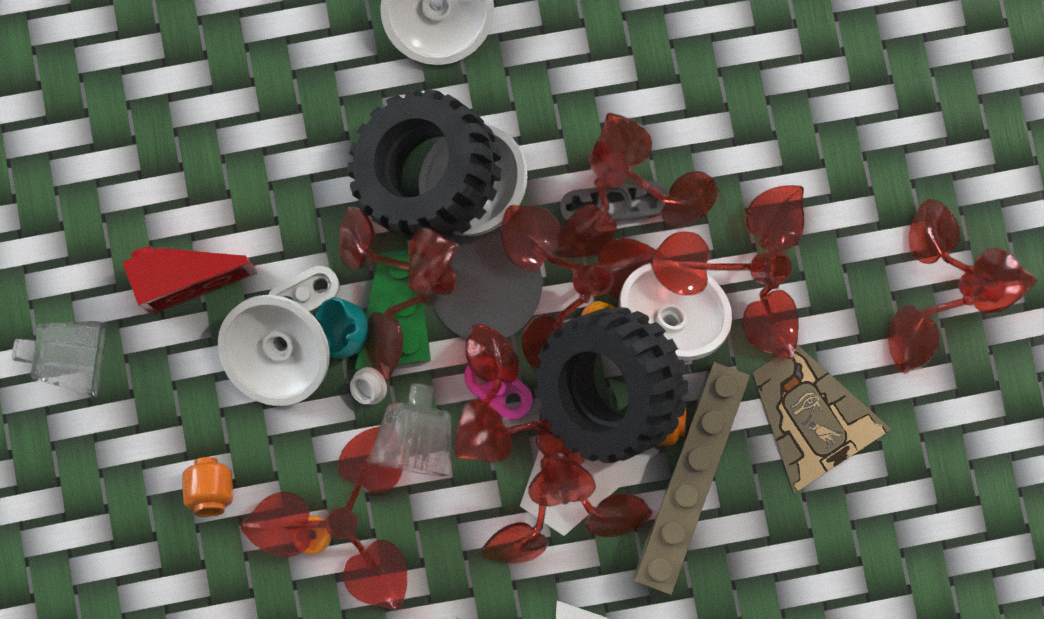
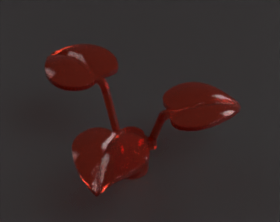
(618, 148)
(779, 221)
(533, 234)
(429, 275)
(989, 285)
(480, 427)
(565, 482)
(282, 526)

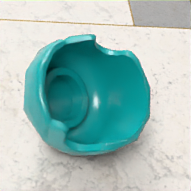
(344, 326)

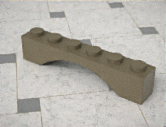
(691, 478)

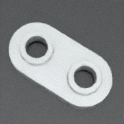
(302, 291)

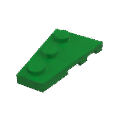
(389, 289)

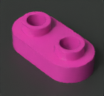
(499, 401)

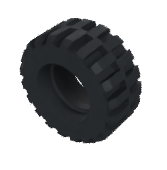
(389, 141)
(648, 367)

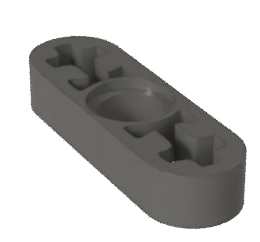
(643, 208)

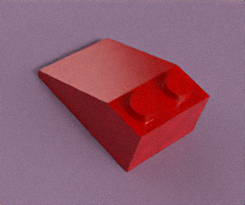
(173, 276)

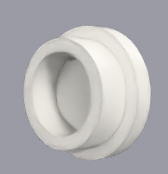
(368, 386)

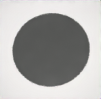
(488, 288)

